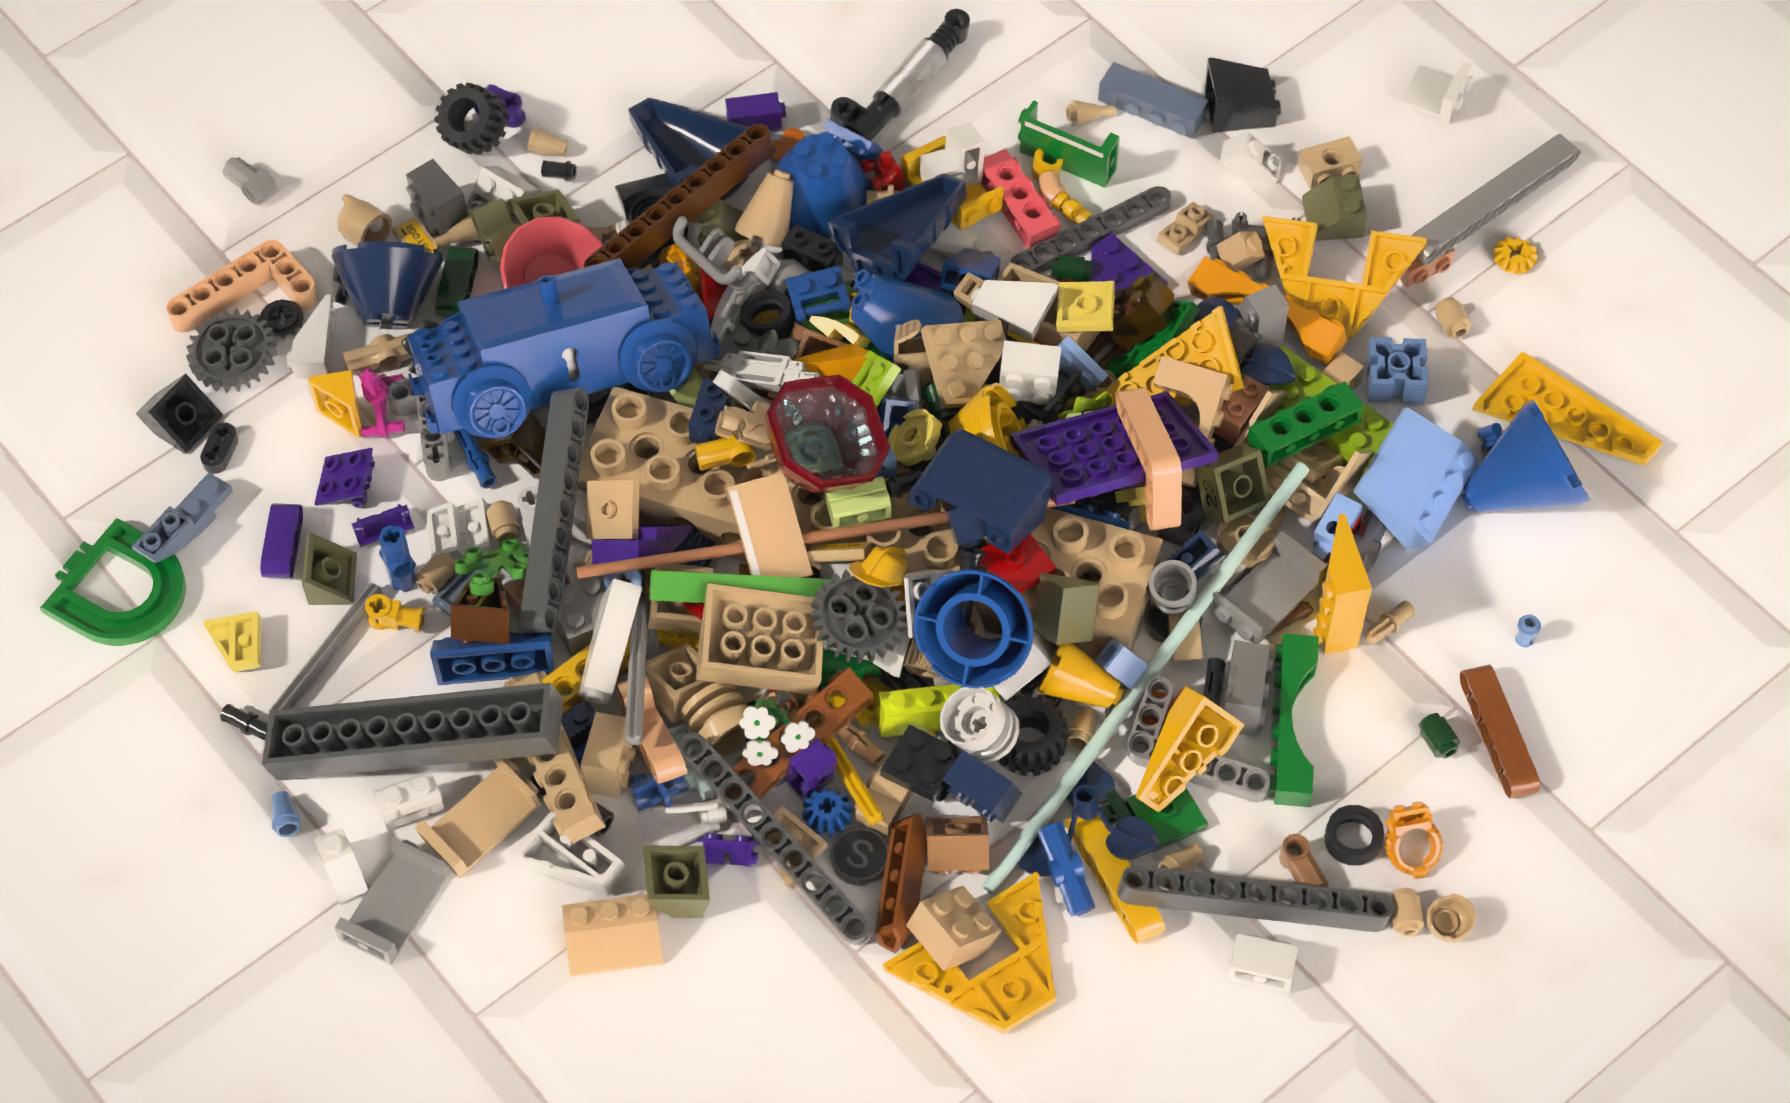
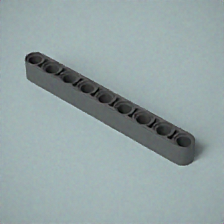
(554, 511)
(767, 824)
(1242, 905)

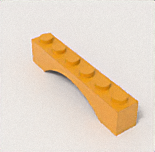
(1319, 336)

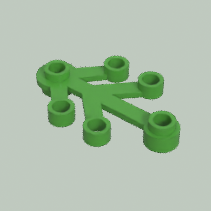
(495, 559)

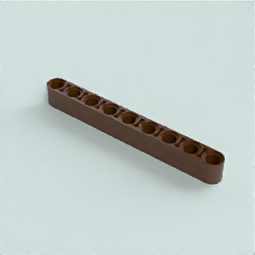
(688, 198)

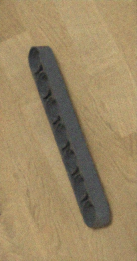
(1097, 223)

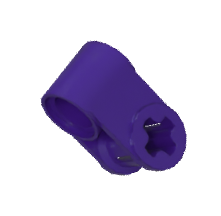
(513, 104)

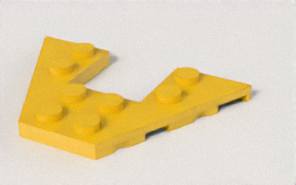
(1343, 301)
(1008, 990)

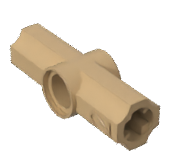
(383, 353)

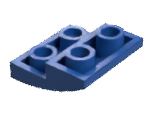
(854, 142)

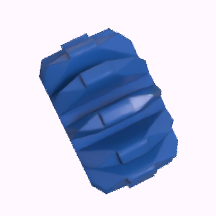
(831, 801)

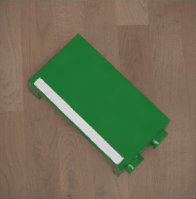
(1079, 156)

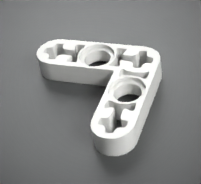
(739, 392)

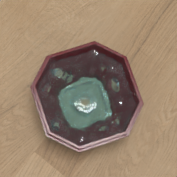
(826, 434)

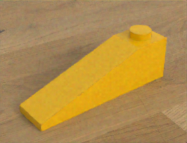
(1189, 740)

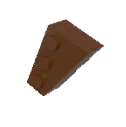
(480, 617)

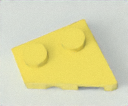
(238, 639)

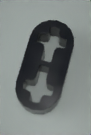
(214, 446)

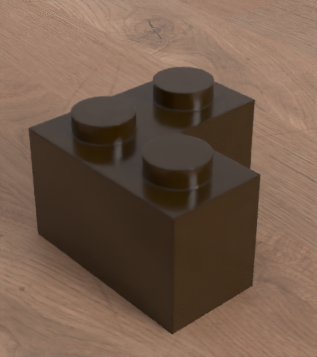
(522, 445)

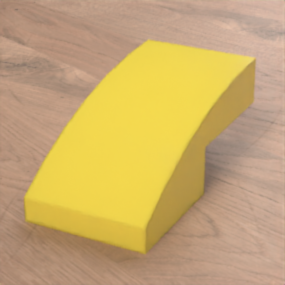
(838, 330)

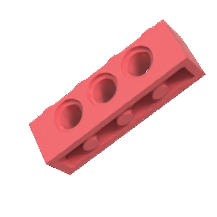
(1021, 203)

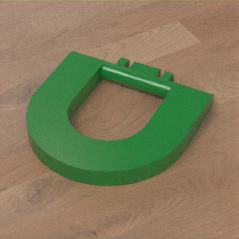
(117, 627)

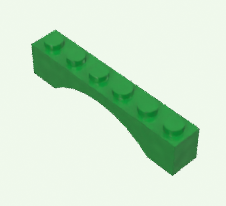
(1293, 771)

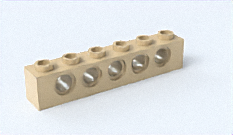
(584, 815)

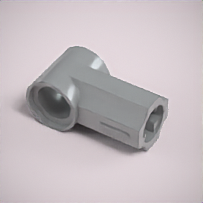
(253, 183)

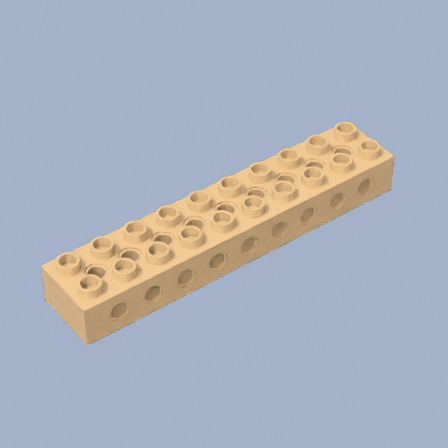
(651, 443)

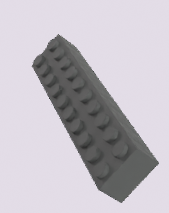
(413, 731)

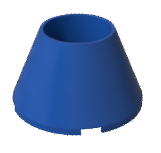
(954, 648)

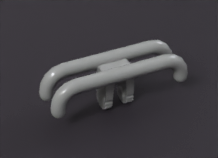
(711, 254)

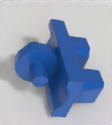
(649, 793)

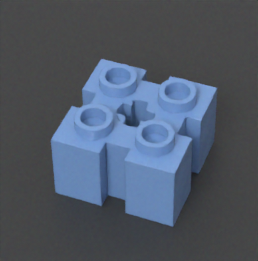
(1396, 370)

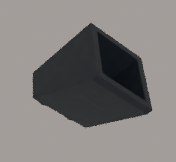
(1239, 96)

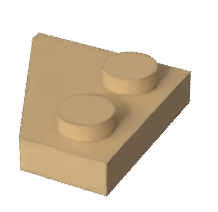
(806, 837)

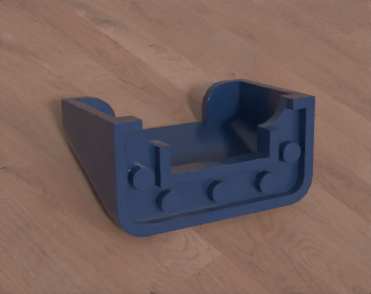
(986, 484)

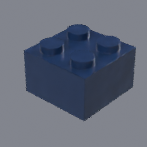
(985, 788)

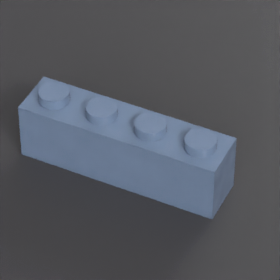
(1153, 100)

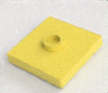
(1085, 306)

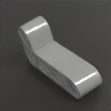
(430, 449)

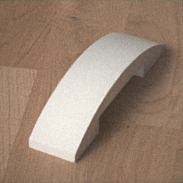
(728, 310)

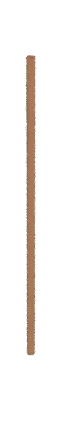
(737, 548)

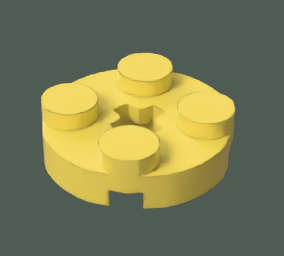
(922, 430)

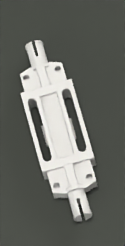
(760, 369)

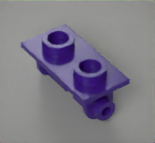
(369, 528)
(740, 850)

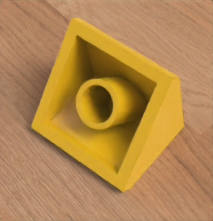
(337, 399)

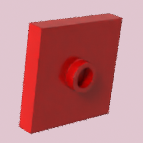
(1021, 565)

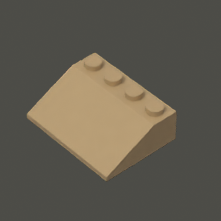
(759, 640)

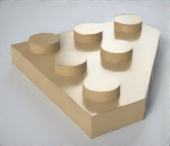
(962, 357)

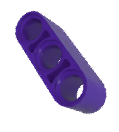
(281, 541)

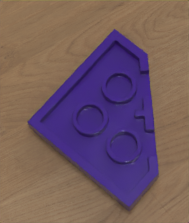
(1117, 263)

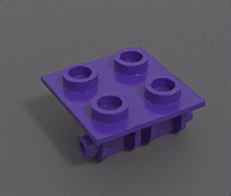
(346, 478)

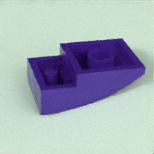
(650, 541)

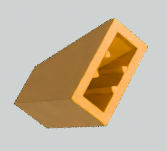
(841, 360)

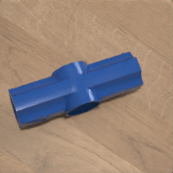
(397, 558)
(1066, 869)

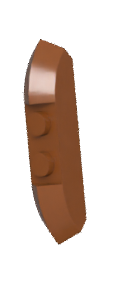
(901, 881)

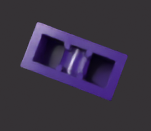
(811, 769)

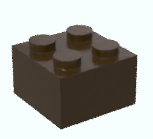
(1141, 310)

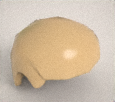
(1451, 918)

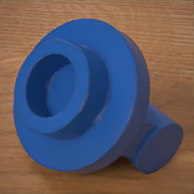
(1489, 435)

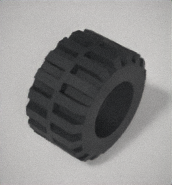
(456, 107)
(1043, 753)

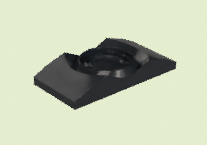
(639, 196)

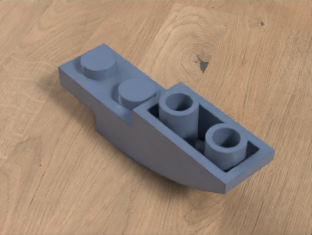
(185, 522)

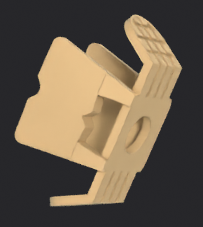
(911, 352)

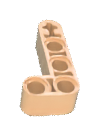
(657, 743)

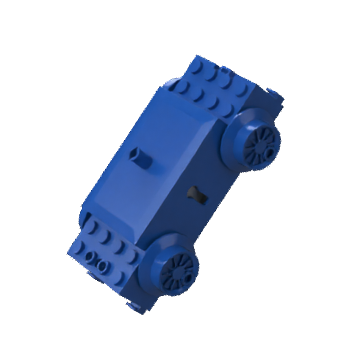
(556, 335)

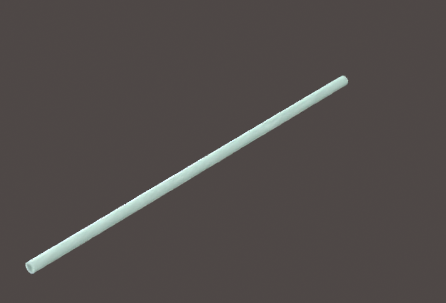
(1133, 695)

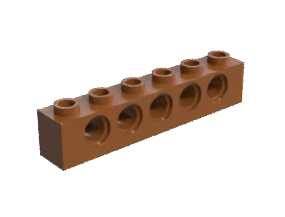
(842, 683)

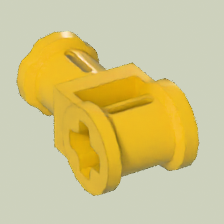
(393, 614)

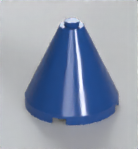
(1525, 469)

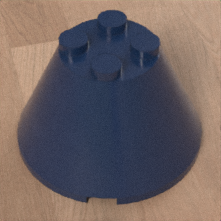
(387, 280)

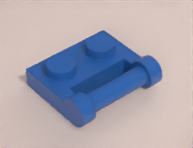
(815, 288)

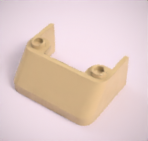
(1309, 498)

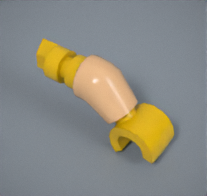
(1053, 191)

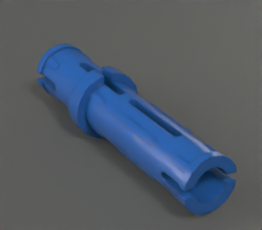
(476, 459)

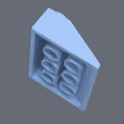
(1415, 478)

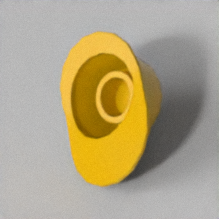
(882, 567)

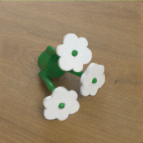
(761, 719)

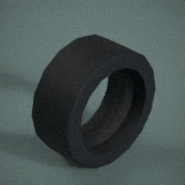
(765, 301)
(1357, 814)

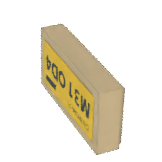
(414, 232)
(839, 552)

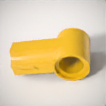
(724, 452)

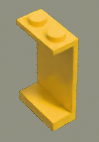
(978, 201)

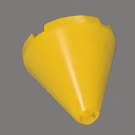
(990, 417)

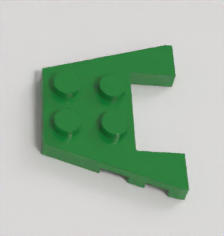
(1181, 319)

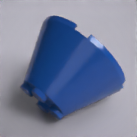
(825, 181)

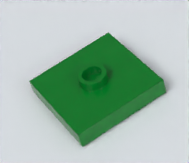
(1174, 822)

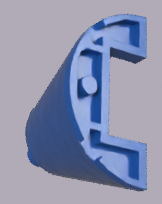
(890, 302)

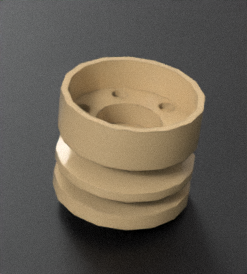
(716, 716)

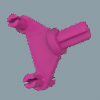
(376, 391)

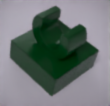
(1117, 807)

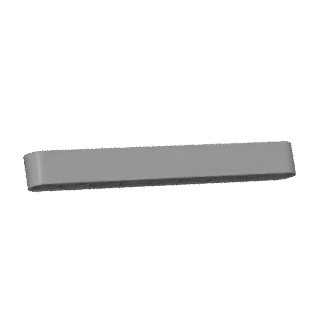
(1496, 197)

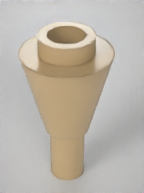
(1081, 112)
(461, 232)

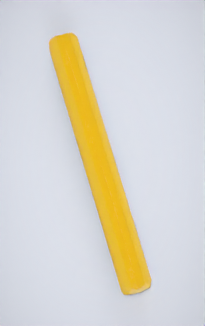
(853, 781)

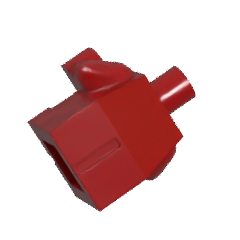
(885, 172)

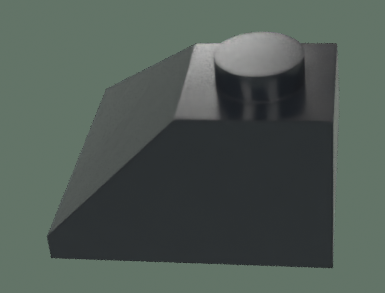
(179, 413)

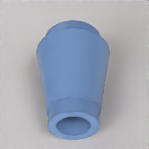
(285, 816)

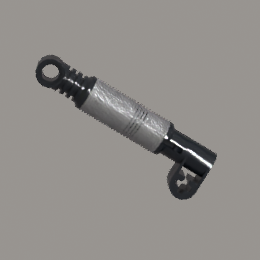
(905, 81)

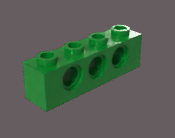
(1322, 417)

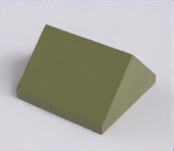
(328, 572)
(1066, 609)

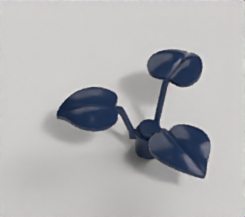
(1268, 363)
(1128, 839)

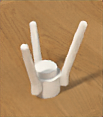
(710, 812)

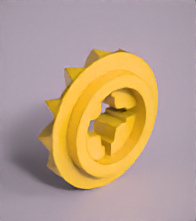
(1518, 263)

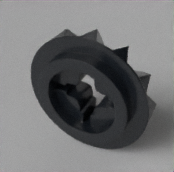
(292, 313)

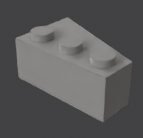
(1267, 314)
(1247, 685)

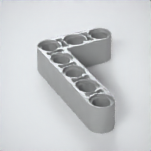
(1210, 778)

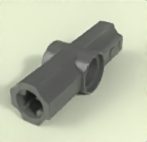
(1369, 539)

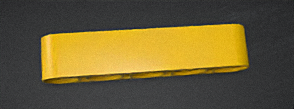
(1090, 840)

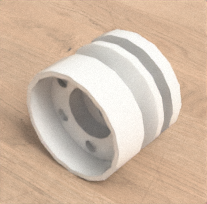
(979, 724)

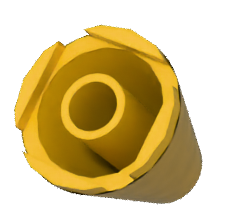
(1079, 679)

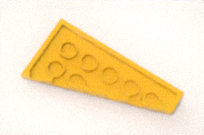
(1202, 345)
(1567, 409)

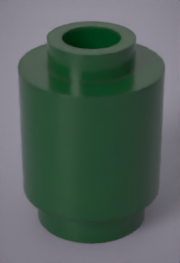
(1071, 267)
(933, 403)
(1439, 736)

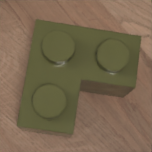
(493, 226)

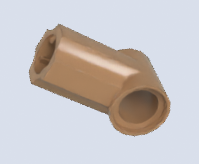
(1302, 867)

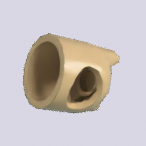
(356, 219)

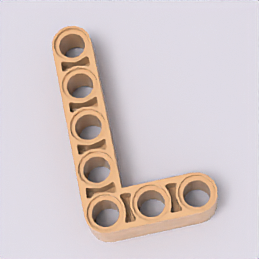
(239, 279)
(1156, 456)

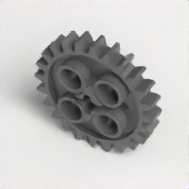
(208, 349)
(835, 626)

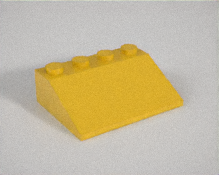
(1343, 595)

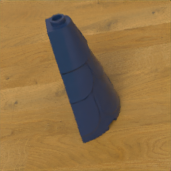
(682, 137)
(900, 228)

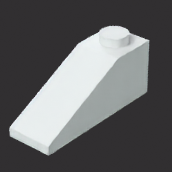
(313, 342)

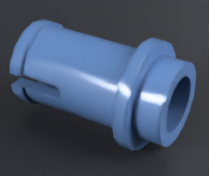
(1528, 627)

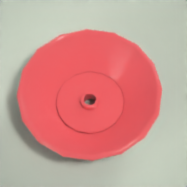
(546, 248)

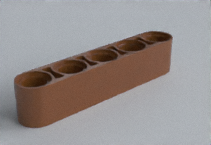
(1499, 731)

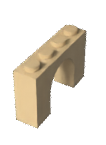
(1202, 386)

